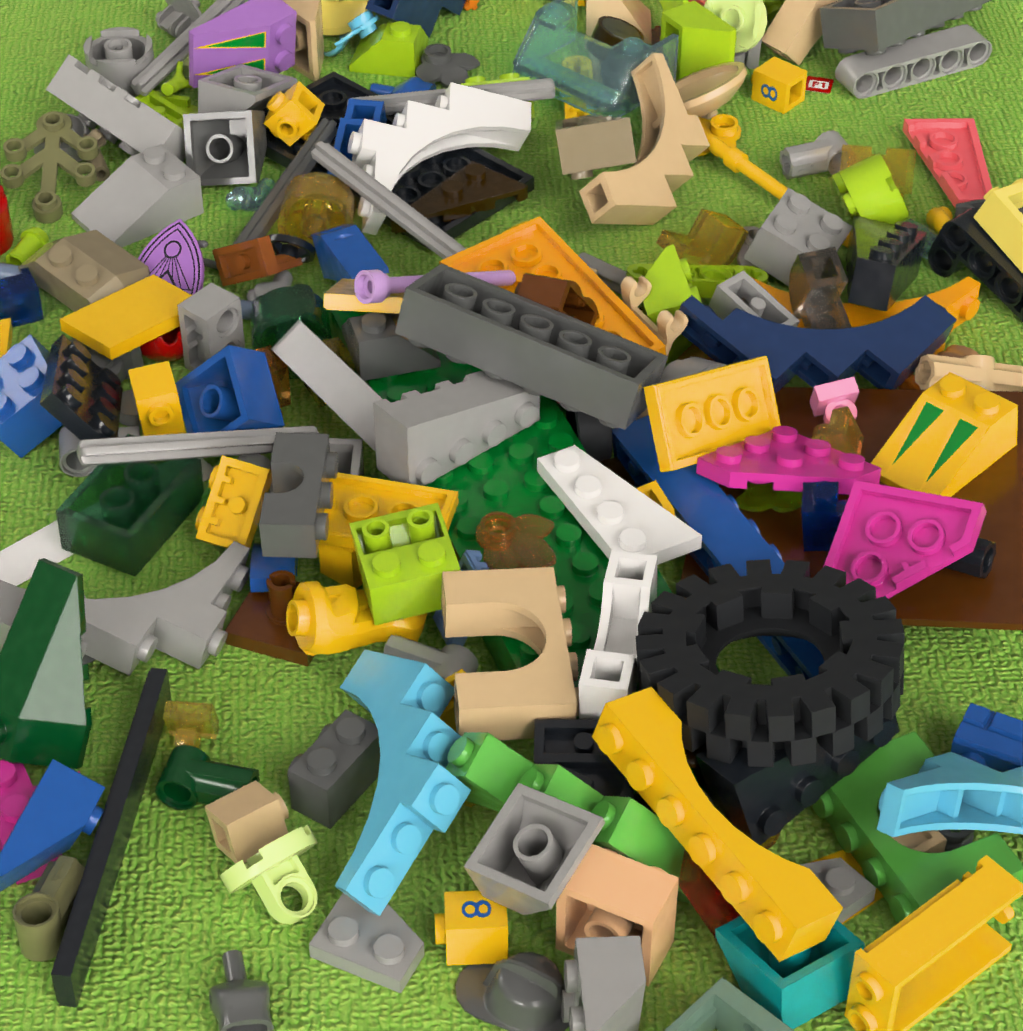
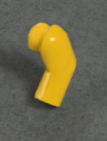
(938, 217)

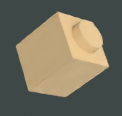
(247, 820)

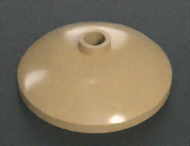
(711, 88)

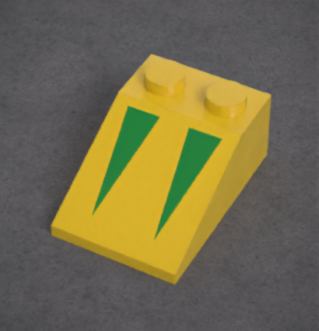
(948, 438)

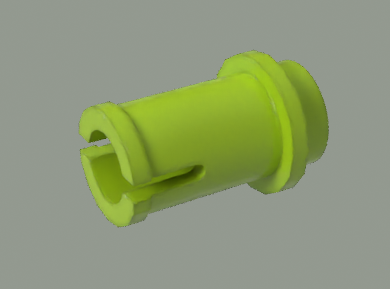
(31, 241)

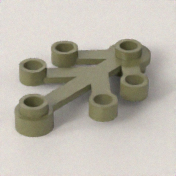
(53, 130)

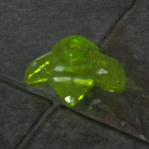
(762, 497)

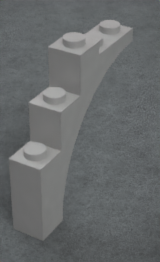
(176, 620)

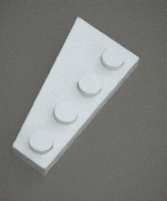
(614, 510)

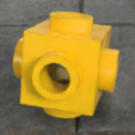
(293, 114)

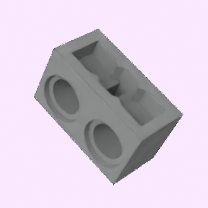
(209, 324)

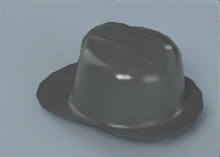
(514, 993)

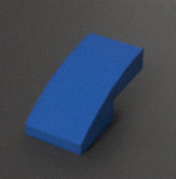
(262, 567)

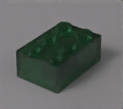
(129, 510)

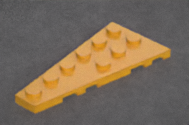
(541, 251)

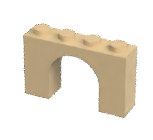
(526, 608)

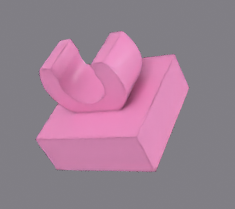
(834, 396)

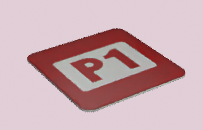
(819, 84)

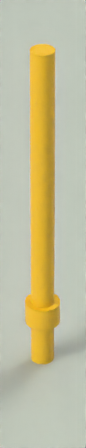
(739, 162)

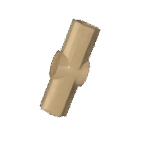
(974, 368)

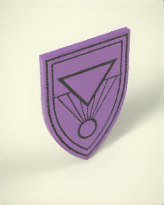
(176, 257)

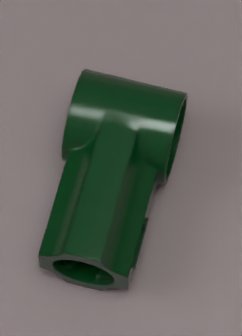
(195, 778)

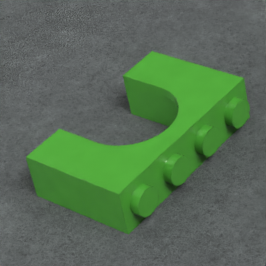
(900, 873)

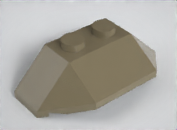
(84, 268)

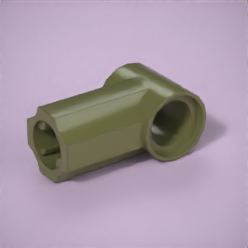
(45, 912)

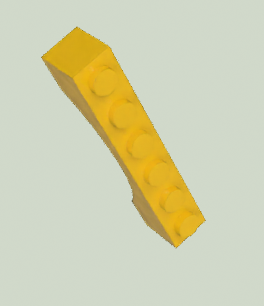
(773, 895)

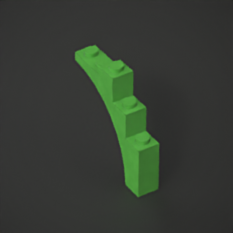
(630, 828)

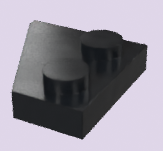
(572, 747)

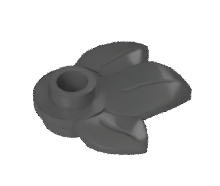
(443, 66)

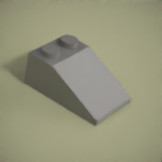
(142, 197)

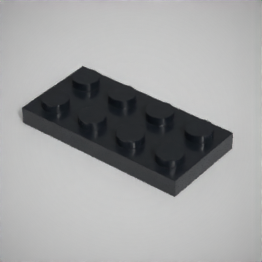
(81, 392)

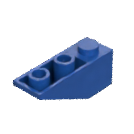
(345, 252)

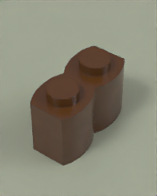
(558, 295)

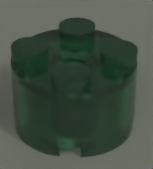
(280, 309)

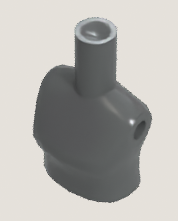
(240, 1002)

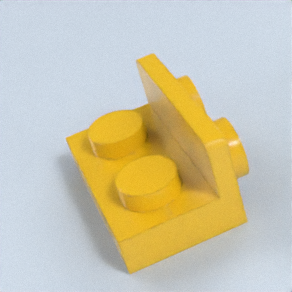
(233, 503)

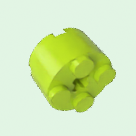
(871, 191)

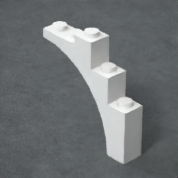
(459, 120)

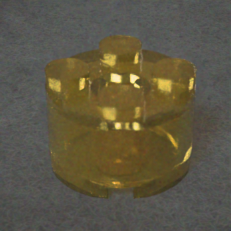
(314, 205)

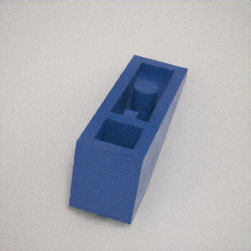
(50, 822)

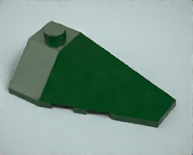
(44, 673)

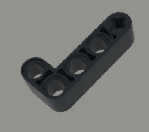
(968, 245)

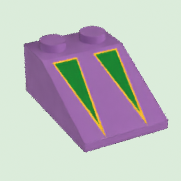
(250, 34)

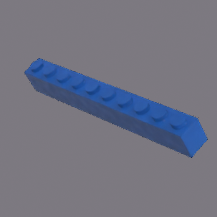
(724, 529)

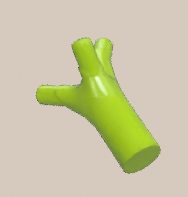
(177, 83)

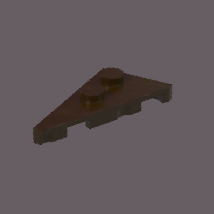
(466, 192)

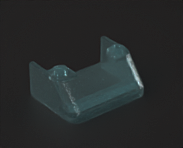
(583, 68)

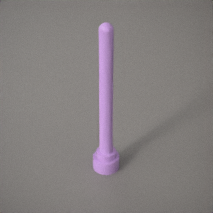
(375, 286)

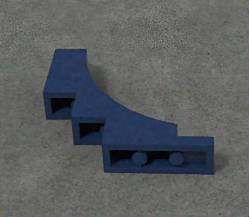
(878, 351)

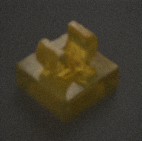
(841, 431)
(190, 722)

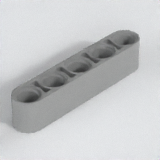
(914, 62)
(330, 379)

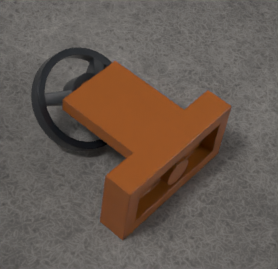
(261, 257)

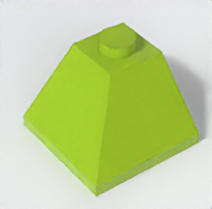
(391, 50)

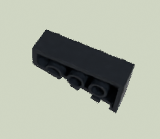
(882, 261)

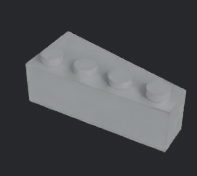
(114, 110)
(448, 426)

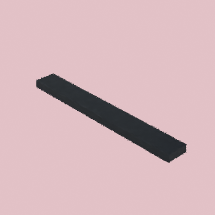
(110, 841)

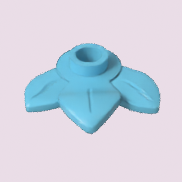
(361, 25)

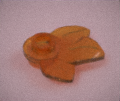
(515, 541)

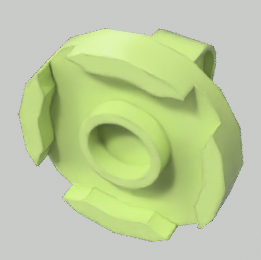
(744, 15)
(275, 868)

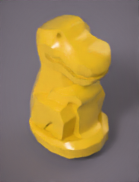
(340, 620)

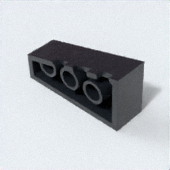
(767, 798)

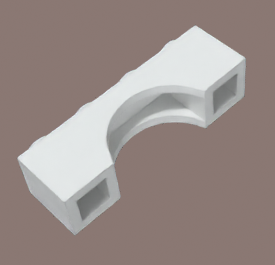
(611, 667)

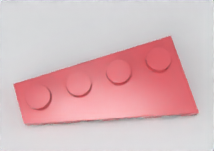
(952, 155)

